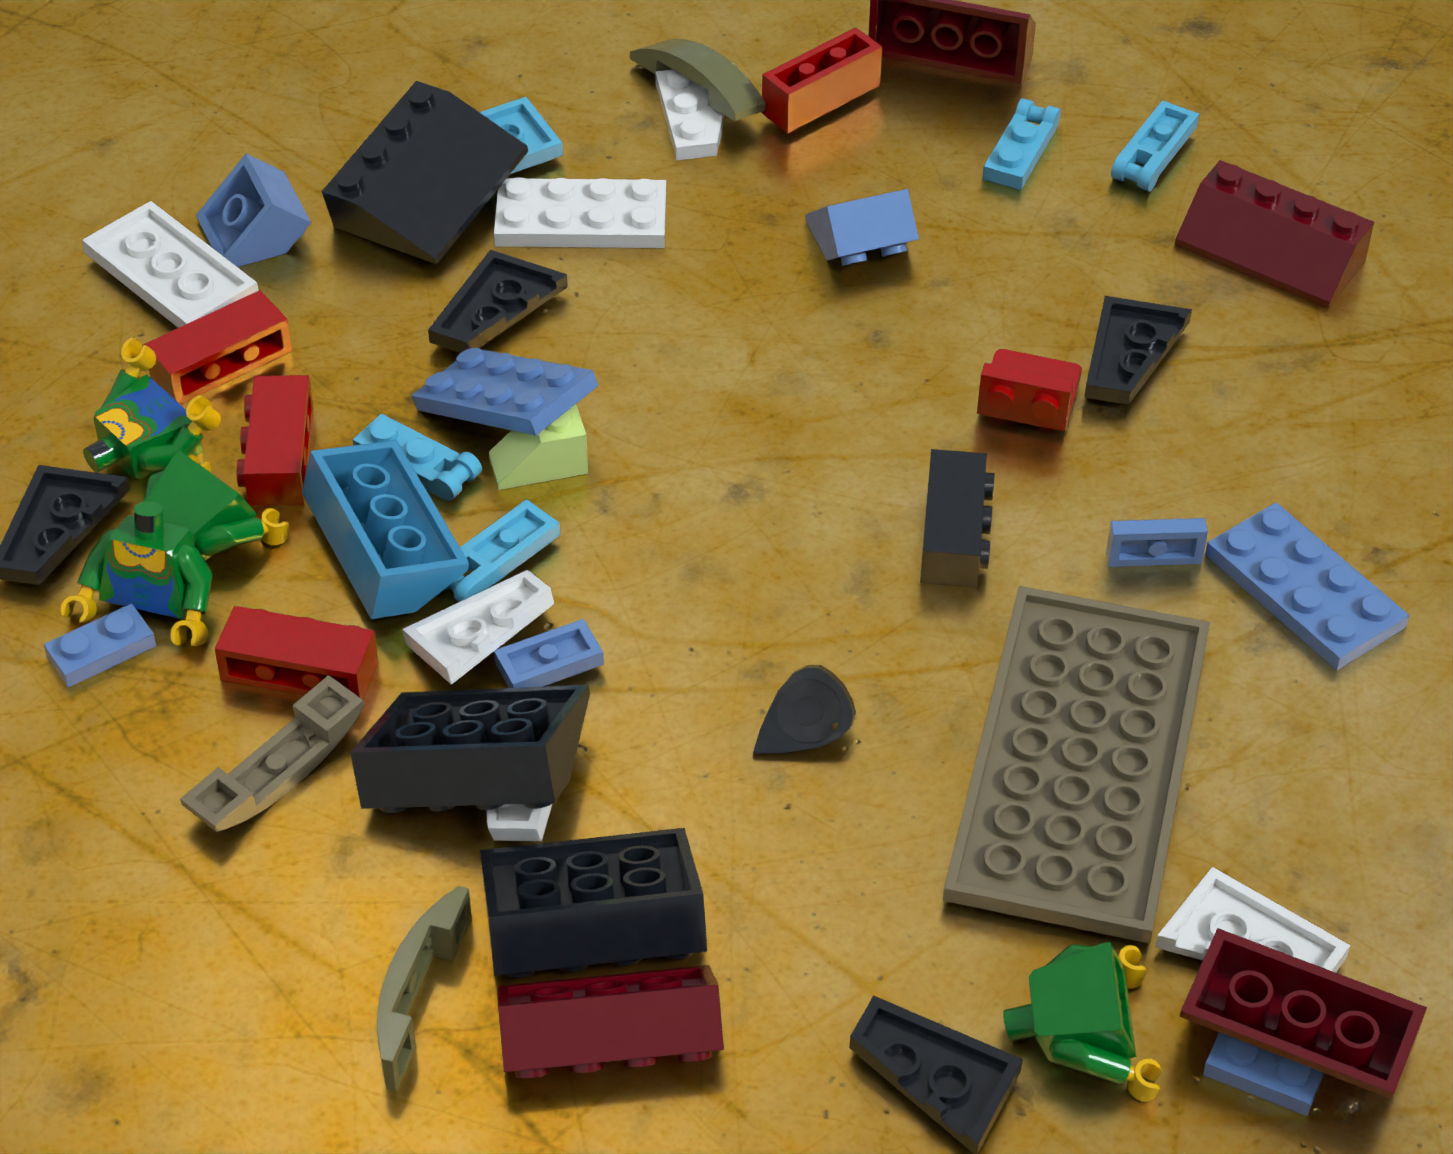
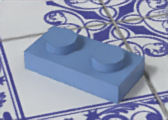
(1156, 542)
(99, 645)
(549, 656)
(1263, 1074)

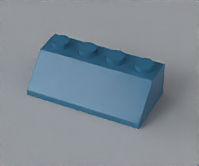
(382, 526)

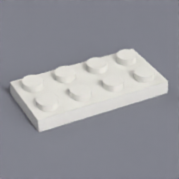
(581, 213)
(167, 265)

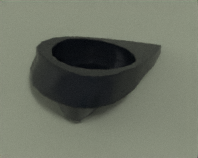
(805, 712)

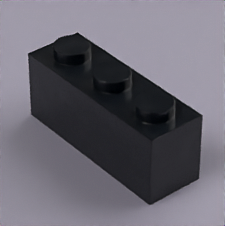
(956, 518)

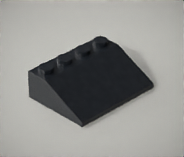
(422, 174)
(471, 748)
(593, 902)

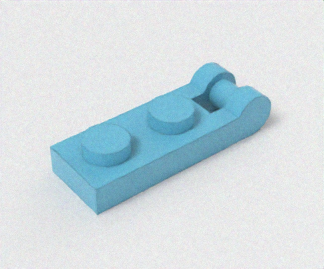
(1021, 144)
(1155, 145)
(436, 465)
(504, 548)

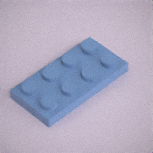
(504, 390)
(1307, 585)

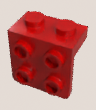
(1028, 389)

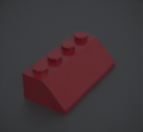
(955, 36)
(1275, 234)
(1304, 1013)
(609, 1020)

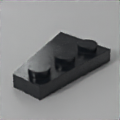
(494, 299)
(1130, 346)
(54, 519)
(937, 1068)

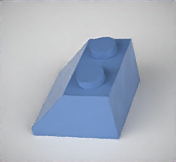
(253, 214)
(864, 226)

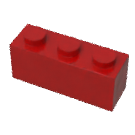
(821, 79)
(219, 347)
(276, 440)
(294, 652)

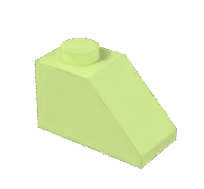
(544, 457)

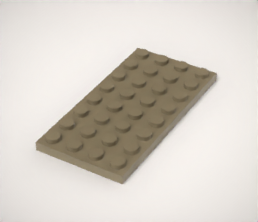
(1079, 765)

